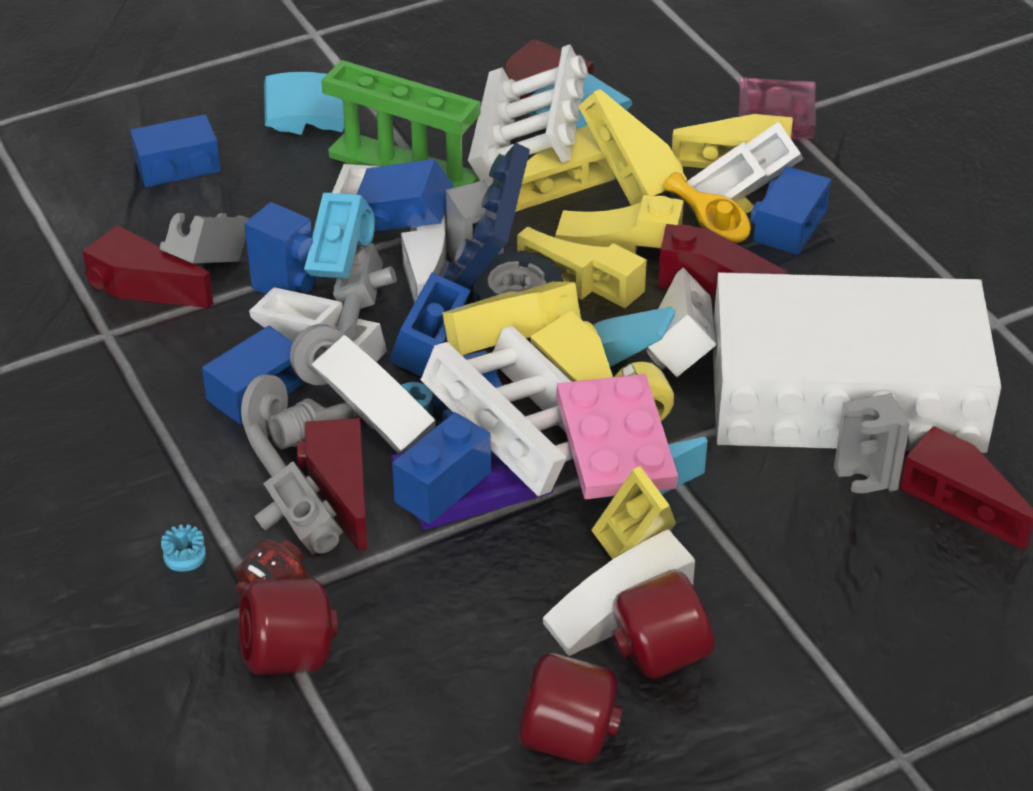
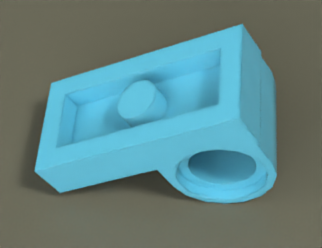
(340, 227)

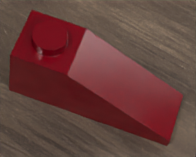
(704, 256)
(141, 271)
(336, 466)
(967, 485)

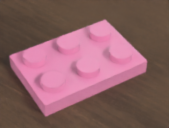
(614, 430)

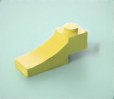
(626, 227)
(596, 269)
(528, 311)

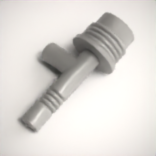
(289, 425)

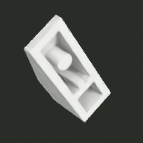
(691, 329)

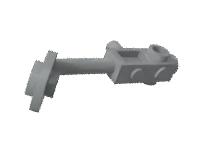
(355, 294)
(292, 491)

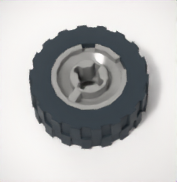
(514, 273)

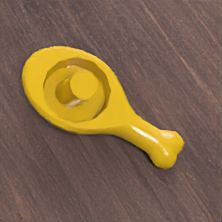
(712, 210)

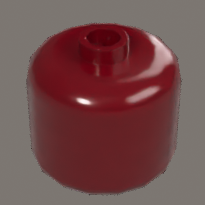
(662, 624)
(285, 625)
(569, 708)

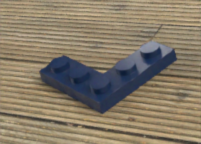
(495, 225)

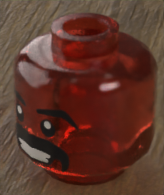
(270, 561)

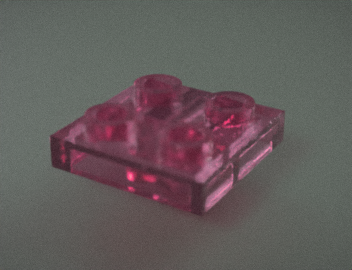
(780, 99)

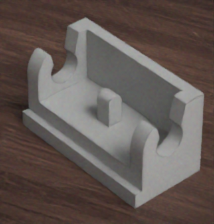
(209, 238)
(872, 443)

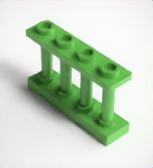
(404, 99)

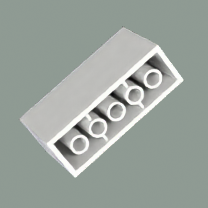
(813, 341)

